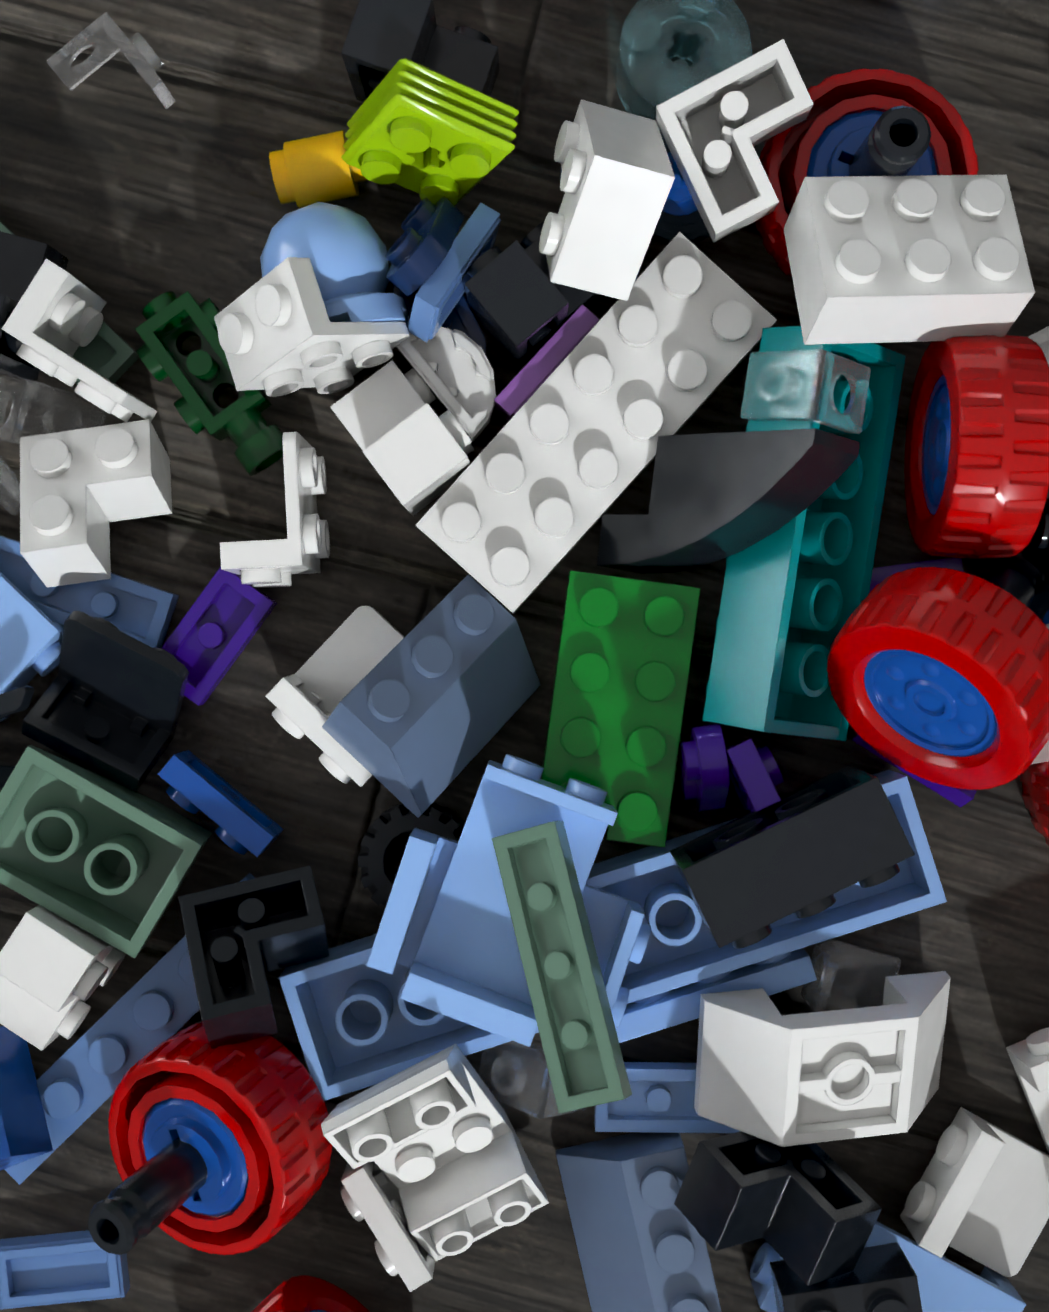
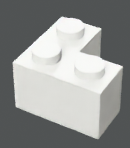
(715, 134)
(612, 200)
(404, 436)
(80, 484)
(48, 975)

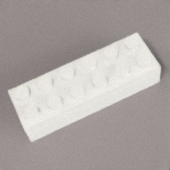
(596, 423)

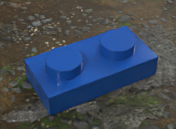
(200, 788)

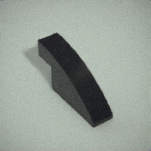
(722, 496)

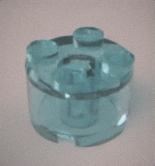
(703, 31)

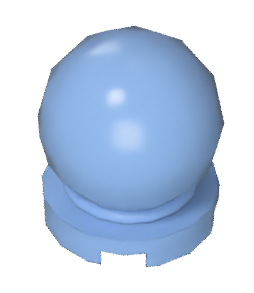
(345, 261)

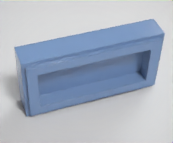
(446, 285)
(59, 1270)

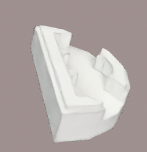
(456, 374)

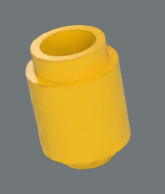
(313, 170)

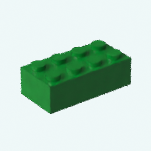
(622, 696)

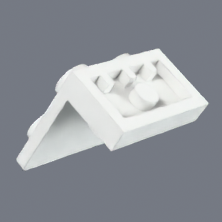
(52, 323)

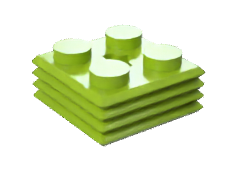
(428, 133)

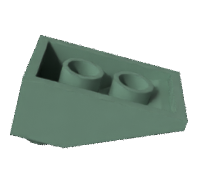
(93, 849)

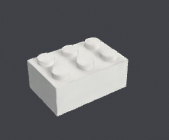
(906, 258)

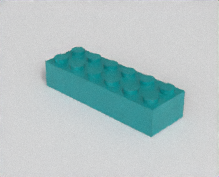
(806, 579)

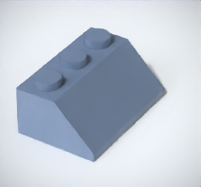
(437, 696)
(628, 1231)

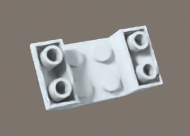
(822, 1070)
(443, 1149)

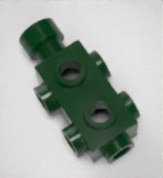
(204, 376)

